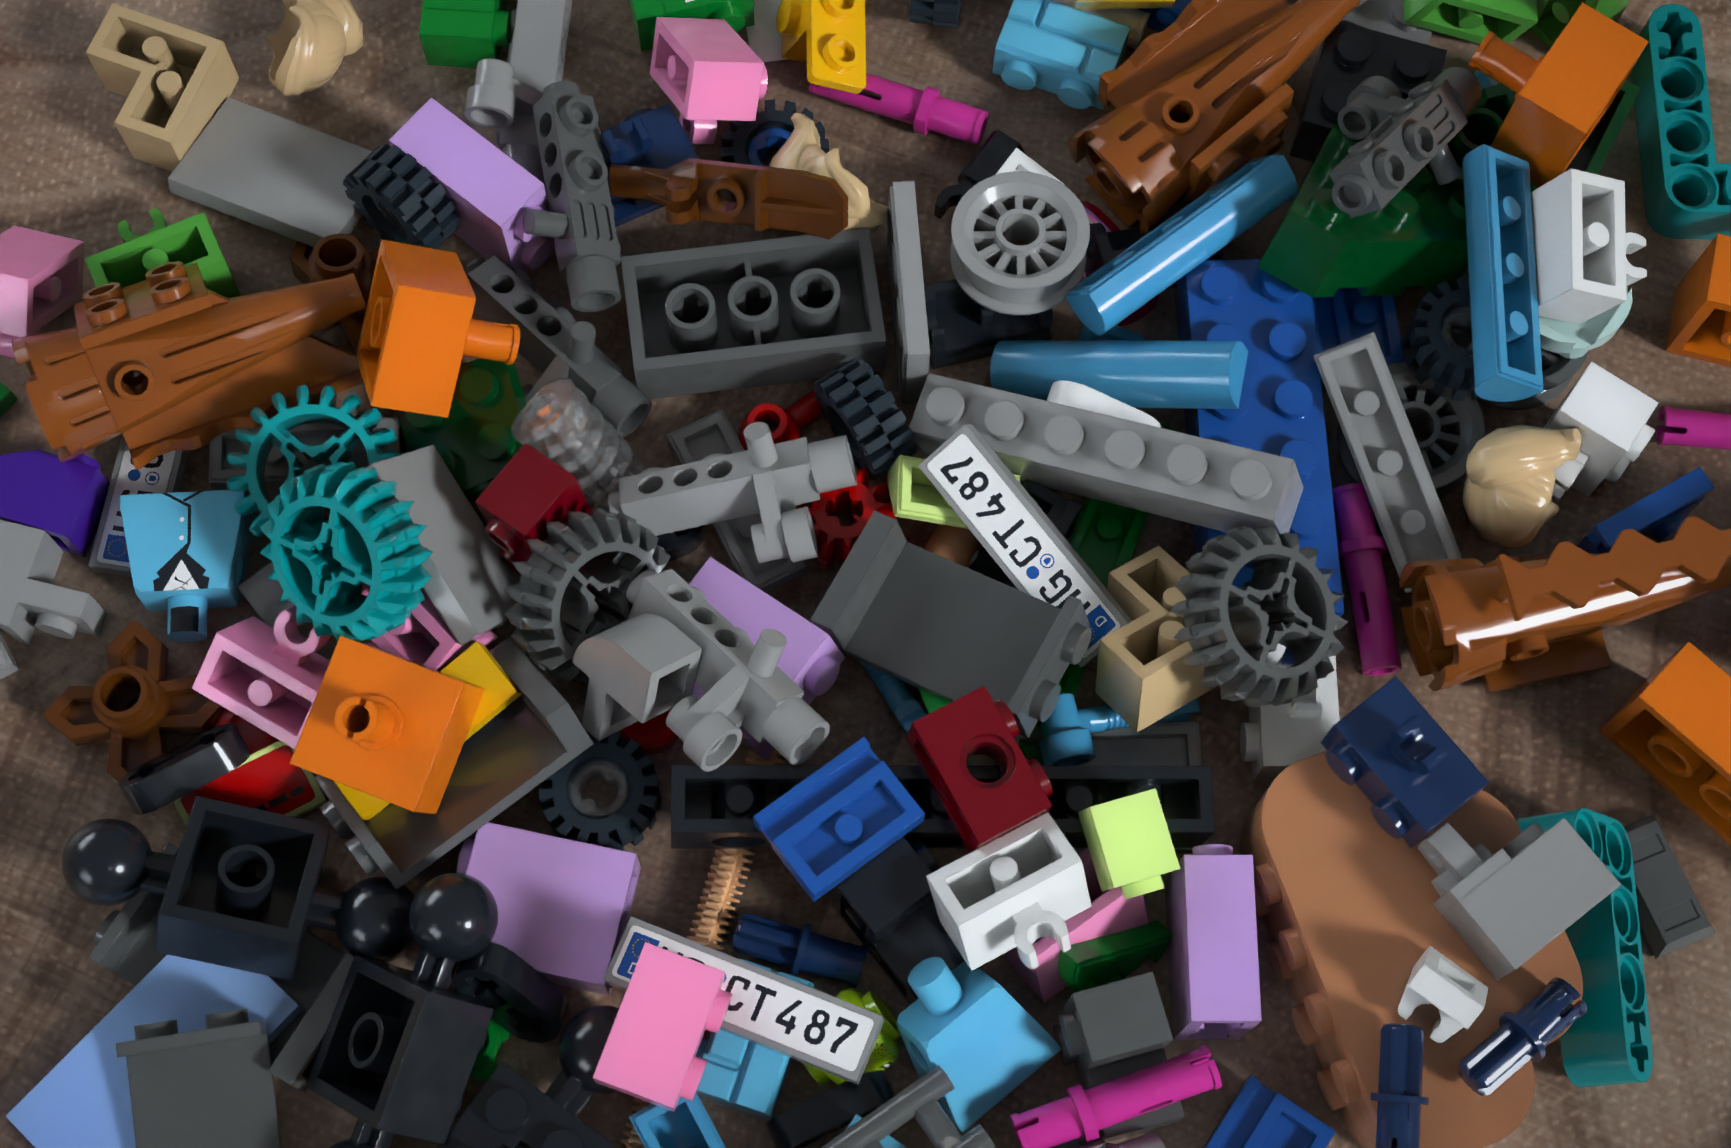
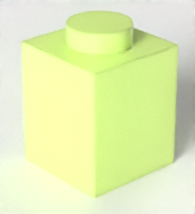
(1129, 843)

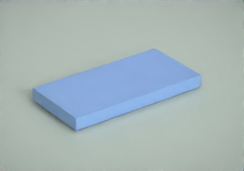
(88, 1092)

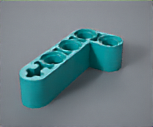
(1682, 122)
(1614, 1035)

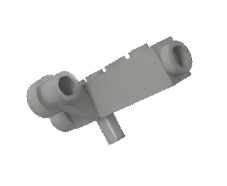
(510, 89)
(760, 480)
(738, 680)

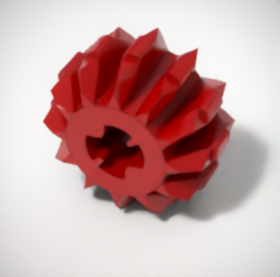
(859, 503)

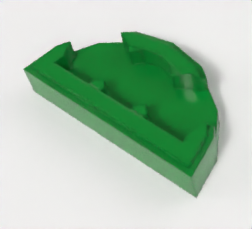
(1111, 956)

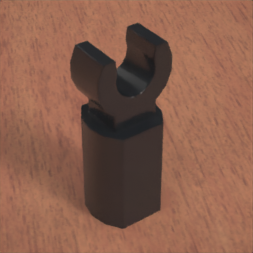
(983, 165)

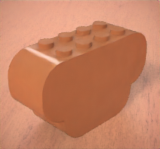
(1349, 925)

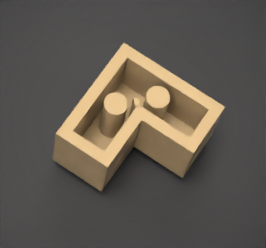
(170, 82)
(1141, 662)

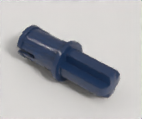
(799, 949)
(1521, 1037)
(1400, 1086)

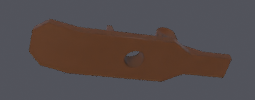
(764, 195)

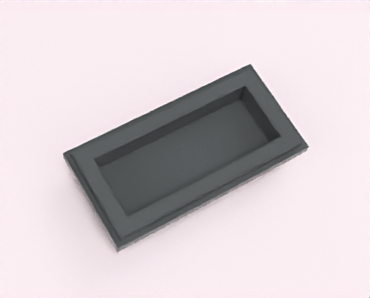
(1665, 899)

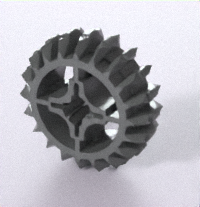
(578, 585)
(1238, 627)

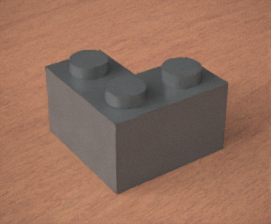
(1113, 1034)

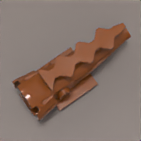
(1199, 102)
(182, 361)
(1546, 611)

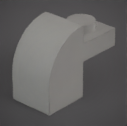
(27, 593)
(635, 672)

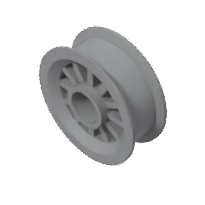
(1023, 209)

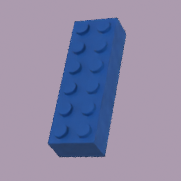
(1279, 394)

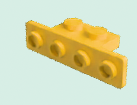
(829, 37)

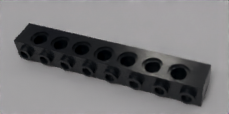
(719, 805)

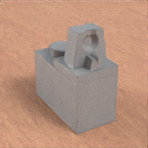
(1517, 903)

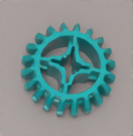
(276, 432)
(362, 542)

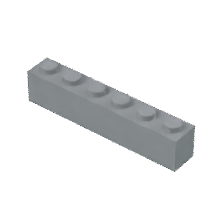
(1115, 457)

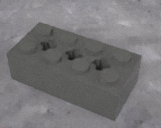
(743, 278)

